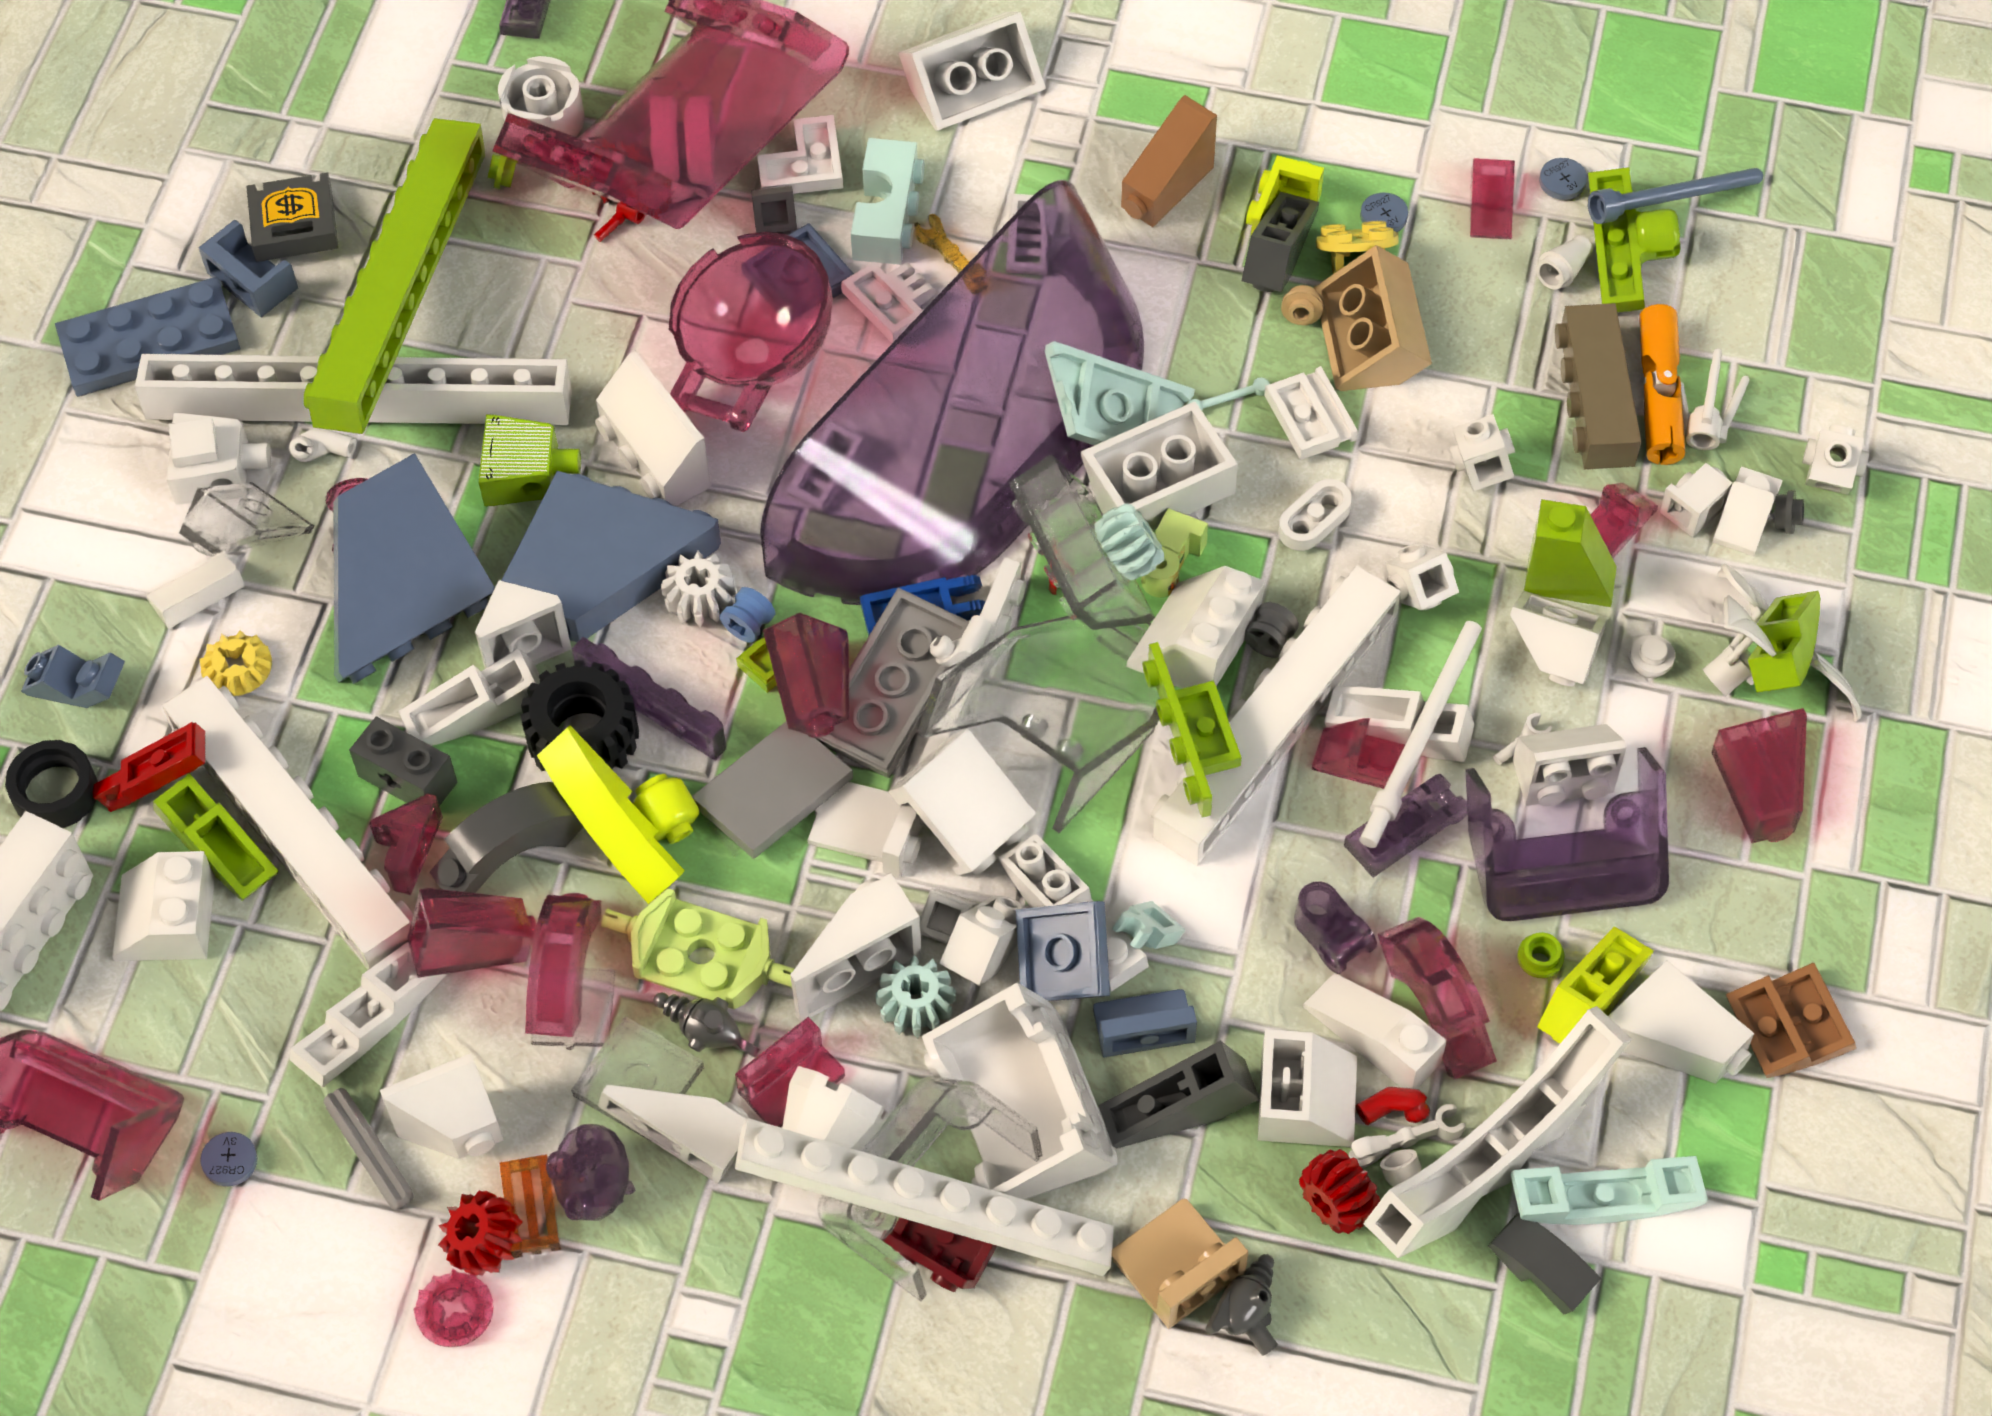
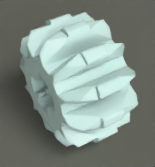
(1129, 541)
(912, 980)

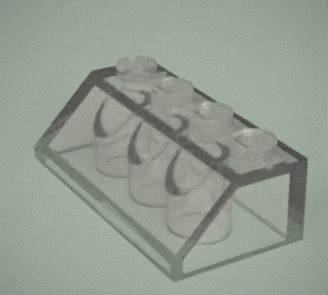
(1063, 530)

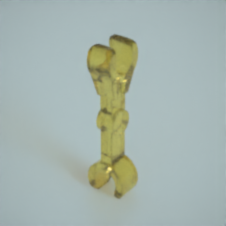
(937, 240)

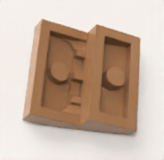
(1791, 1021)

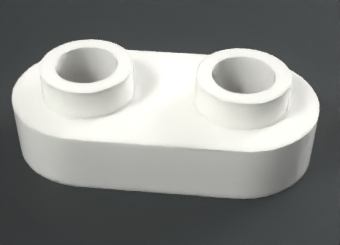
(1311, 517)

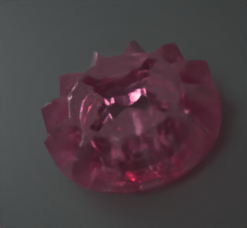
(458, 1328)

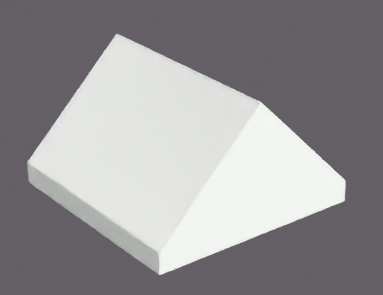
(522, 620)

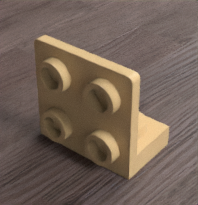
(1179, 1262)

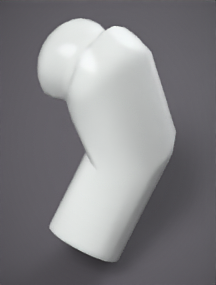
(952, 652)

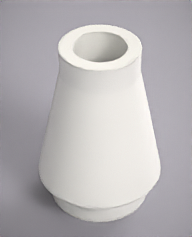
(1561, 264)

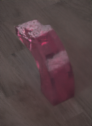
(559, 963)
(1438, 978)

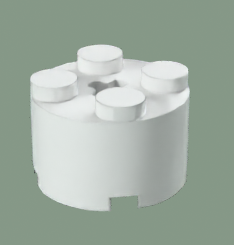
(544, 94)

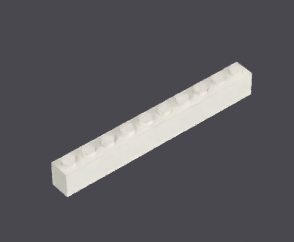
(414, 391)

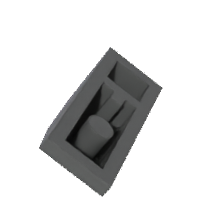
(1278, 242)
(1181, 1097)

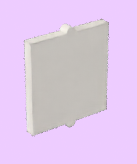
(855, 821)

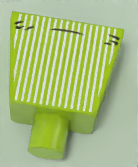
(521, 460)

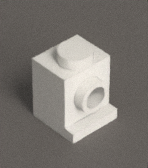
(1696, 499)

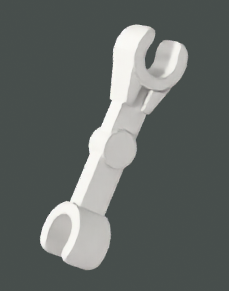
(1372, 1148)

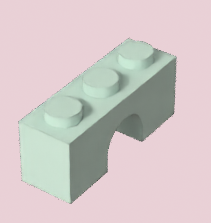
(883, 228)

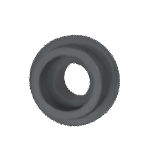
(1788, 511)

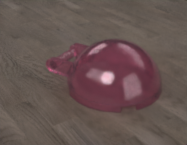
(748, 322)

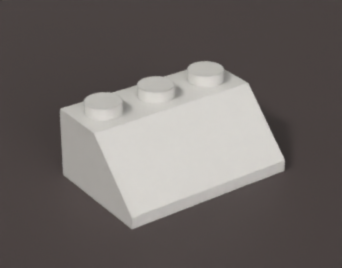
(973, 70)
(652, 433)
(1162, 466)
(1202, 625)

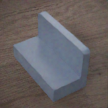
(1144, 1022)

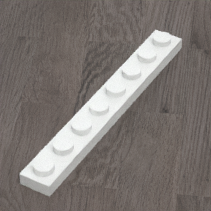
(903, 840)
(924, 1197)

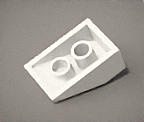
(857, 946)

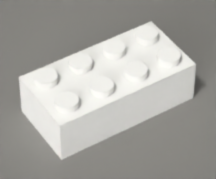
(38, 886)

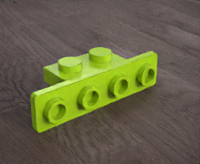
(1199, 729)

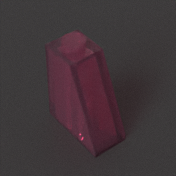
(810, 672)
(1765, 772)
(468, 931)

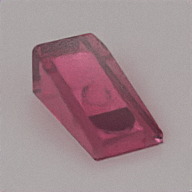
(1491, 198)

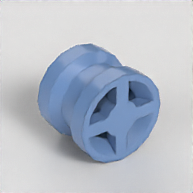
(747, 614)

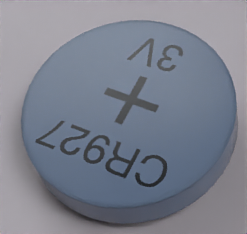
(1563, 178)
(1385, 208)
(229, 1159)

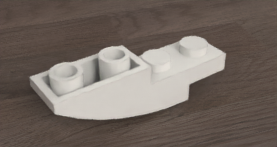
(1049, 881)

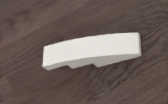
(363, 1017)

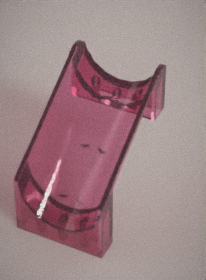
(692, 113)

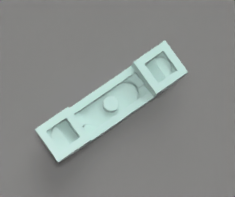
(1609, 1195)

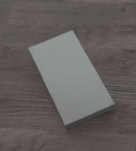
(892, 682)

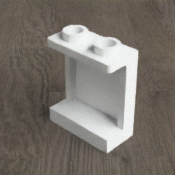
(965, 801)

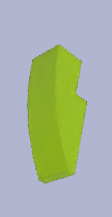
(1792, 629)
(211, 829)

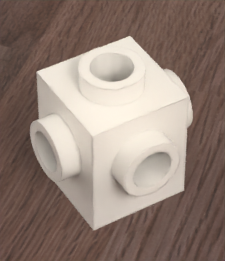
(1483, 452)
(1826, 472)
(1422, 576)

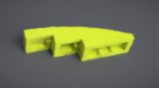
(607, 814)

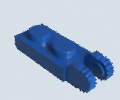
(933, 591)

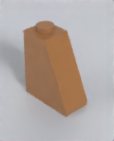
(1171, 162)

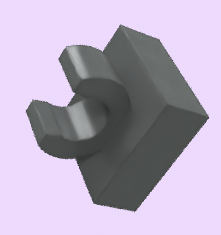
(774, 209)

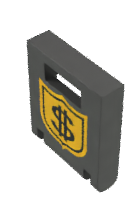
(291, 206)

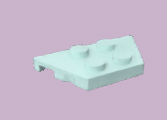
(1107, 397)

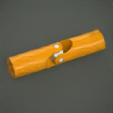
(1659, 362)

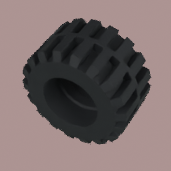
(576, 692)

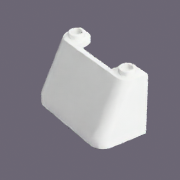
(1026, 1060)

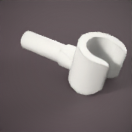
(1528, 729)

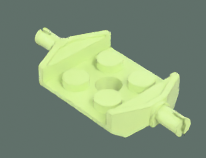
(673, 929)

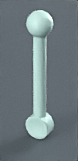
(1258, 388)

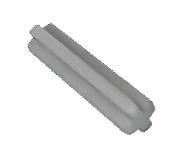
(368, 1148)

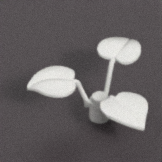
(1732, 665)

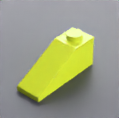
(1594, 982)

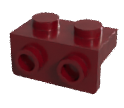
(950, 1256)

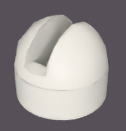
(1400, 1166)

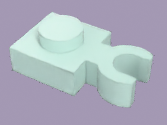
(1149, 926)

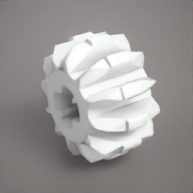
(698, 588)

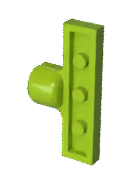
(1629, 243)

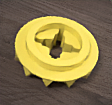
(236, 678)

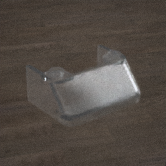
(905, 1139)

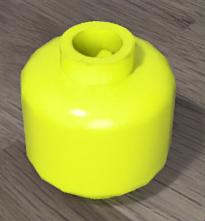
(667, 807)

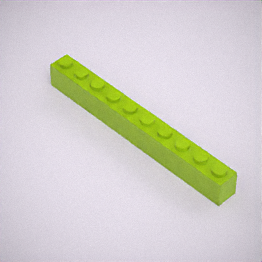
(395, 277)

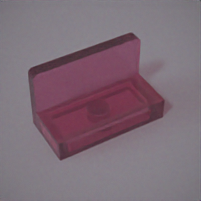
(767, 1077)

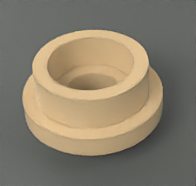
(1302, 305)

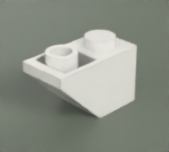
(982, 939)

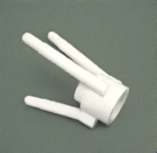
(1705, 426)

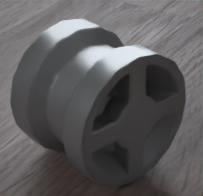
(1271, 629)

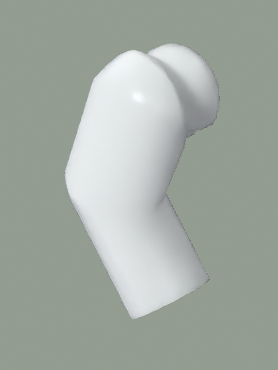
(319, 442)

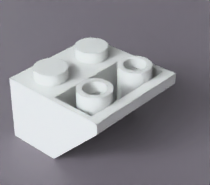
(1568, 764)
(1306, 1090)

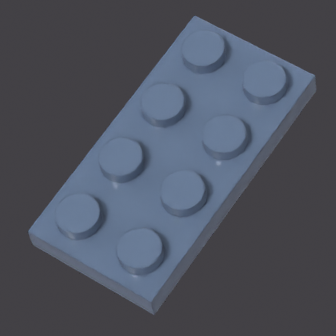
(108, 344)

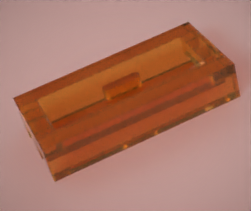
(535, 1242)

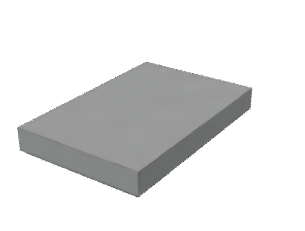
(772, 788)

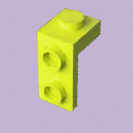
(1286, 176)

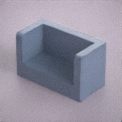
(254, 283)

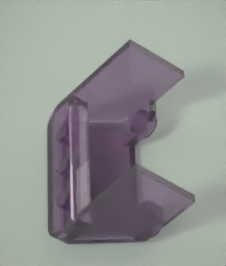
(1576, 870)

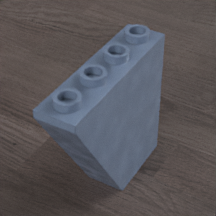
(604, 549)
(398, 569)

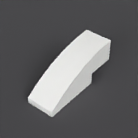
(471, 700)
(1395, 715)

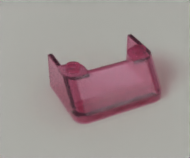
(85, 1105)

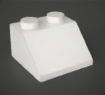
(165, 908)

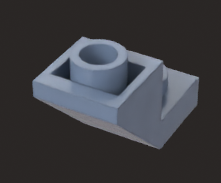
(69, 679)

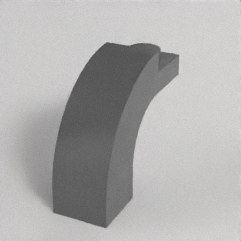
(501, 830)

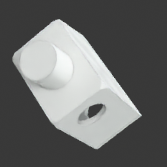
(234, 459)

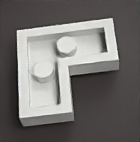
(812, 166)

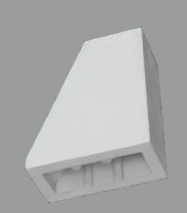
(1682, 1027)

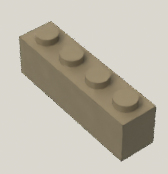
(1599, 386)

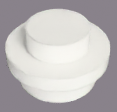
(1652, 656)

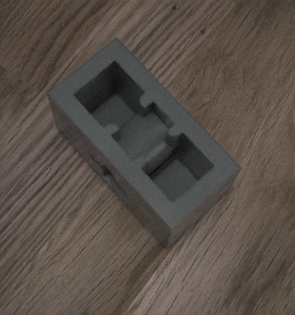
(402, 763)

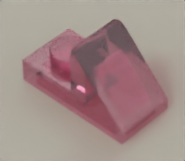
(1621, 515)
(1356, 756)
(409, 834)

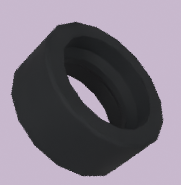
(40, 758)

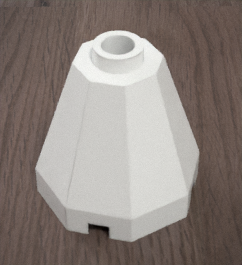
(831, 1110)

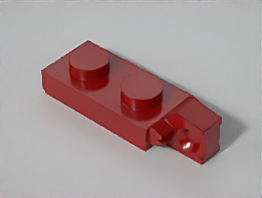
(153, 767)

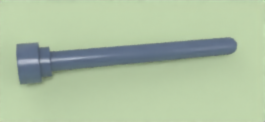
(1608, 204)

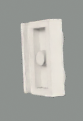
(1310, 413)

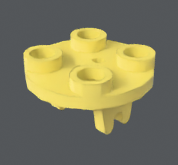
(1342, 241)

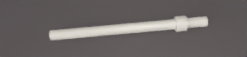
(1388, 801)

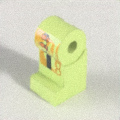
(1179, 537)

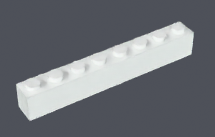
(1282, 708)
(291, 824)

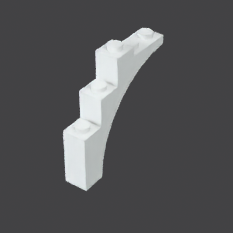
(1534, 1116)

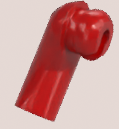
(1394, 1099)

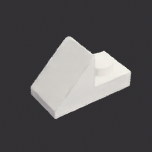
(1747, 511)

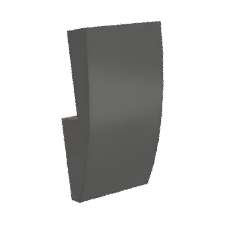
(1545, 1259)

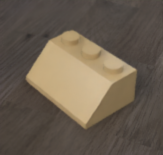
(1373, 322)

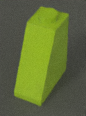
(1569, 557)

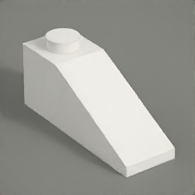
(1379, 1030)
(687, 1126)

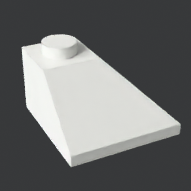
(1559, 636)
(444, 1110)

